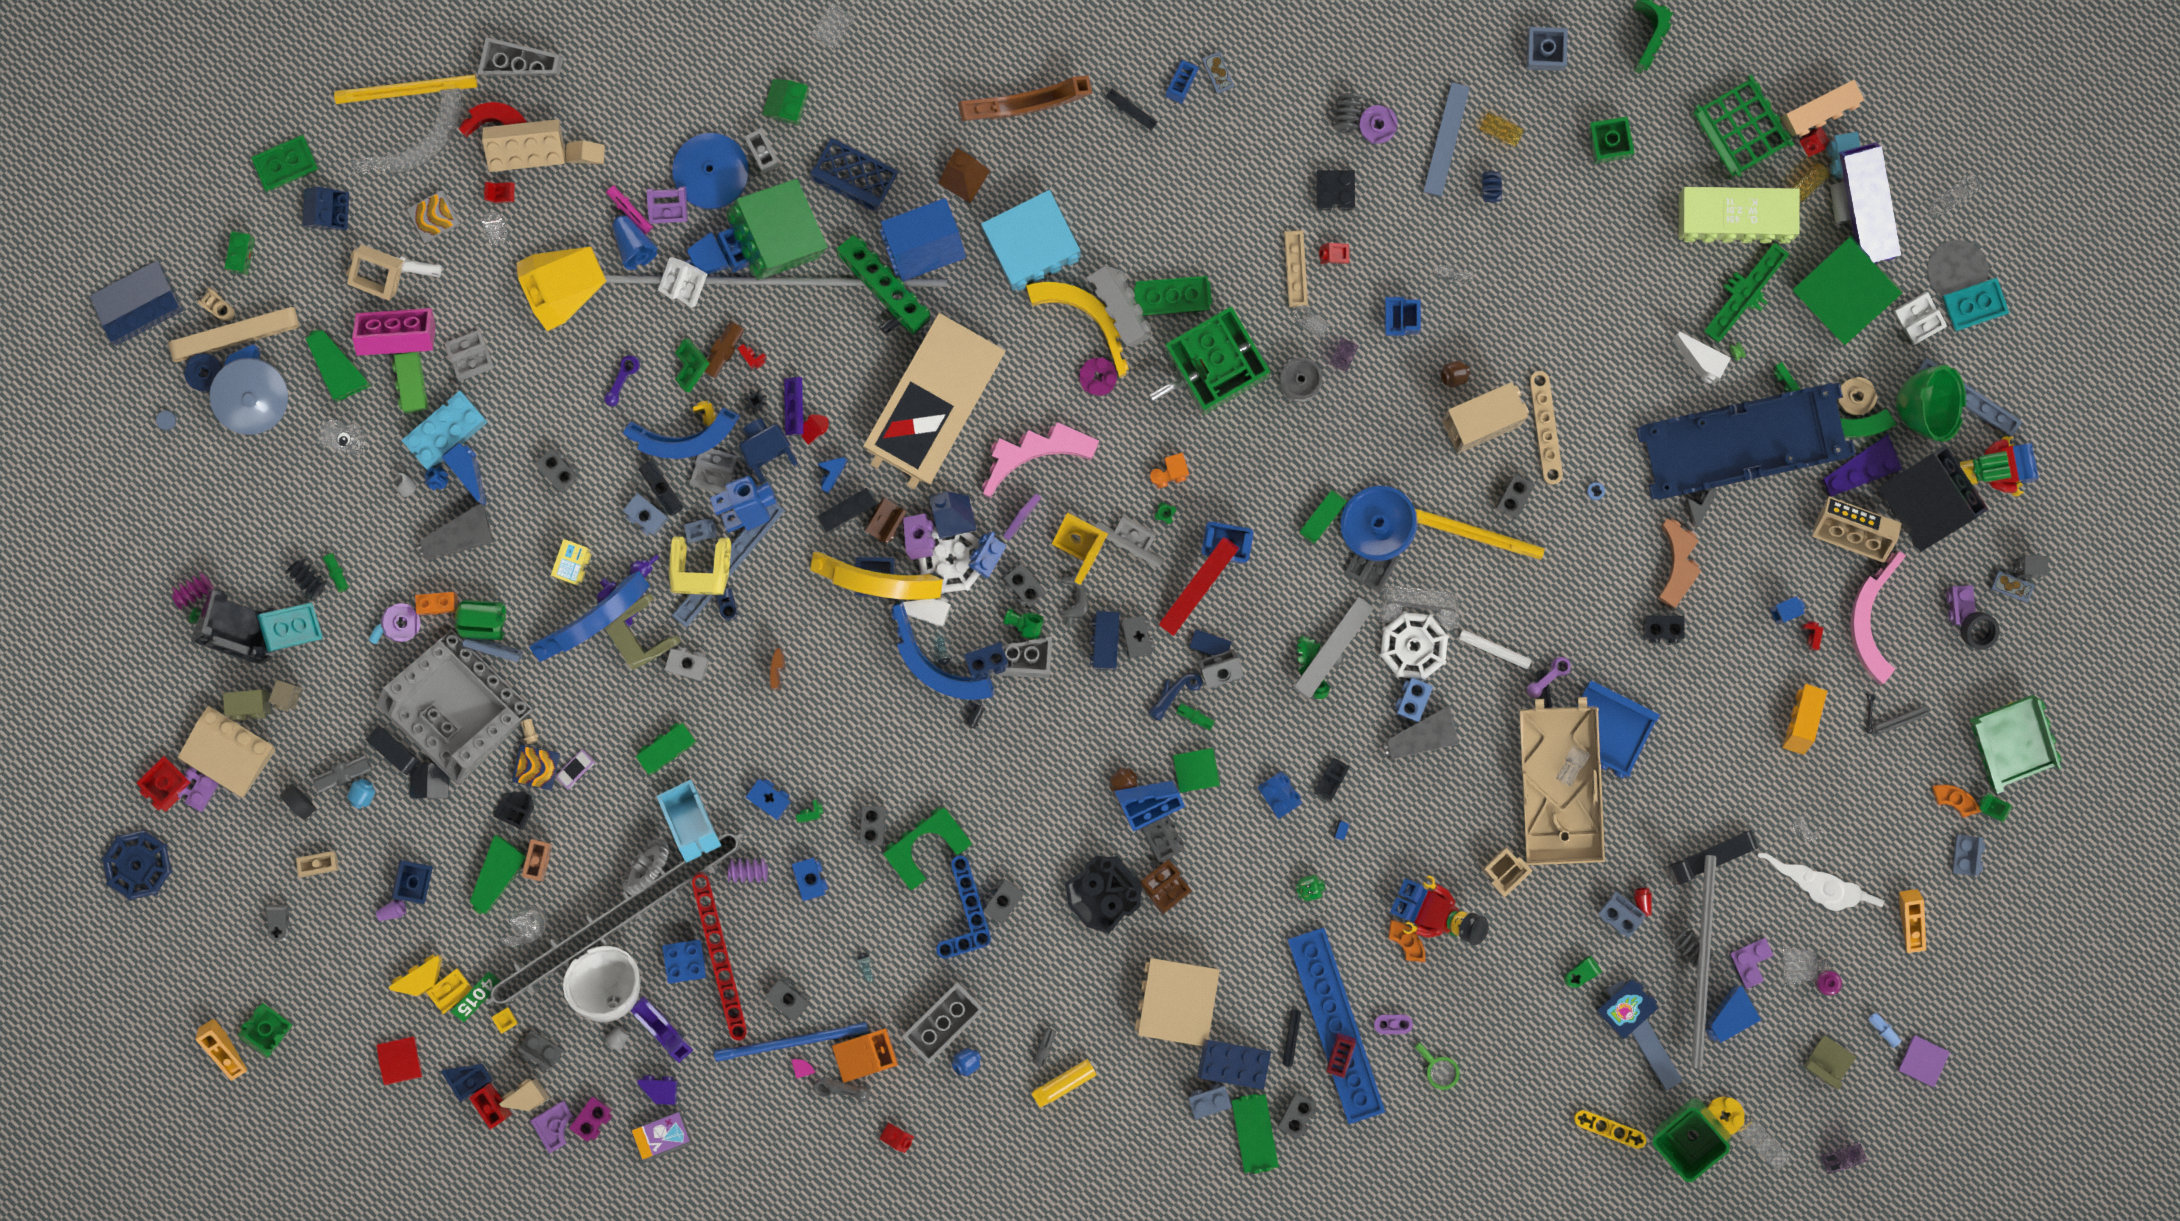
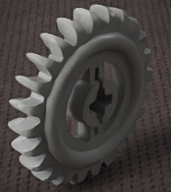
(633, 883)

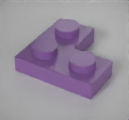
(1746, 959)

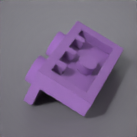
(1961, 603)

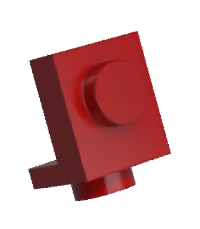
(499, 192)
(896, 1138)

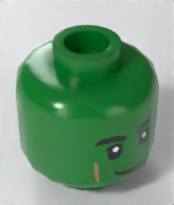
(1310, 888)

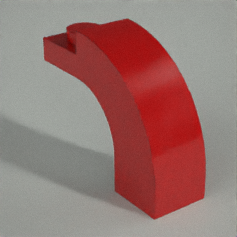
(490, 112)

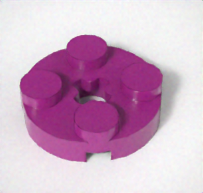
(1095, 387)

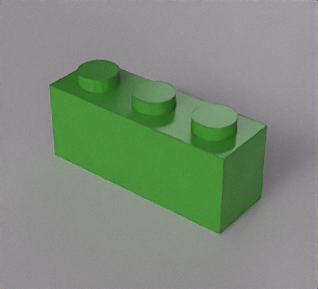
(410, 382)

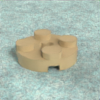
(1866, 391)

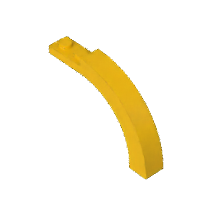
(1071, 295)
(874, 583)

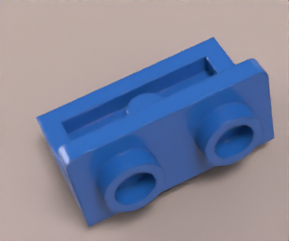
(1280, 794)

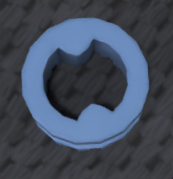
(1590, 493)

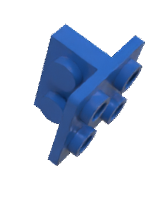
(684, 961)

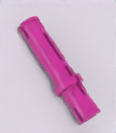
(627, 208)

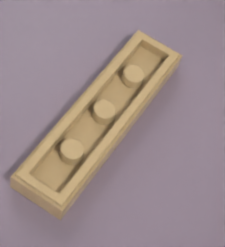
(1295, 268)

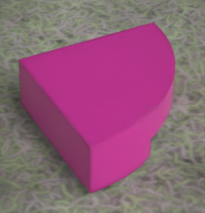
(802, 1068)

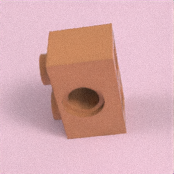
(537, 860)

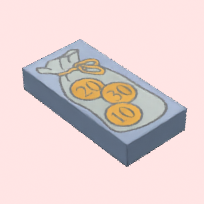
(1218, 72)
(2012, 587)

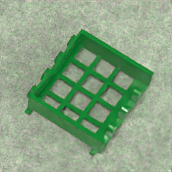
(1718, 141)

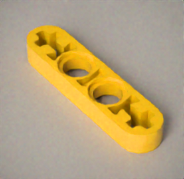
(1610, 1127)

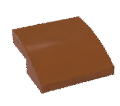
(777, 665)

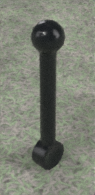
(1869, 730)

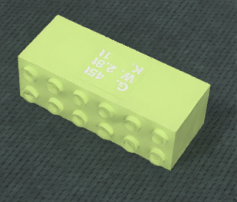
(1739, 214)

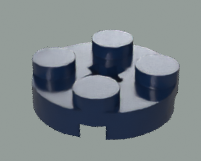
(194, 368)

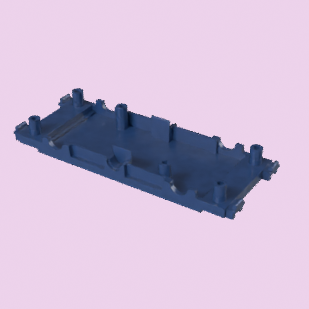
(1745, 441)

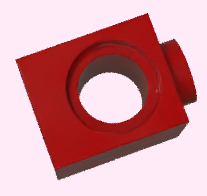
(1814, 141)

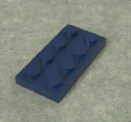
(1233, 1064)

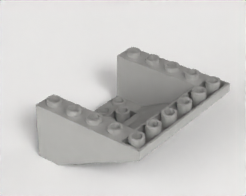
(453, 706)

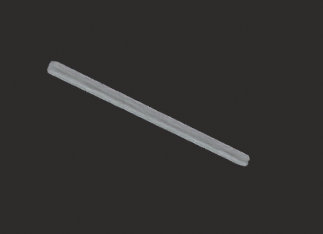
(1703, 962)

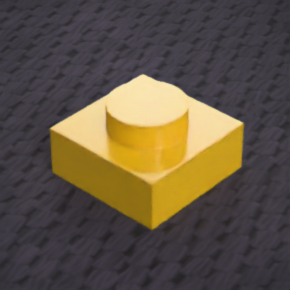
(504, 1020)

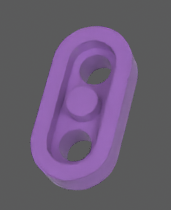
(1393, 1024)

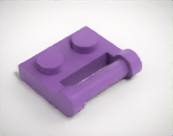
(667, 211)

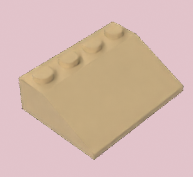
(226, 752)

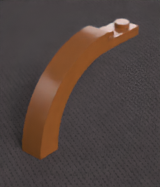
(1028, 102)

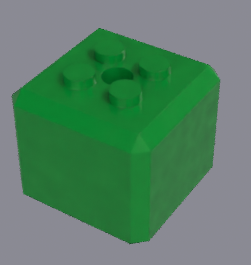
(1689, 1156)

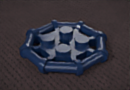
(147, 861)

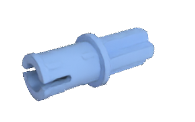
(1885, 1030)

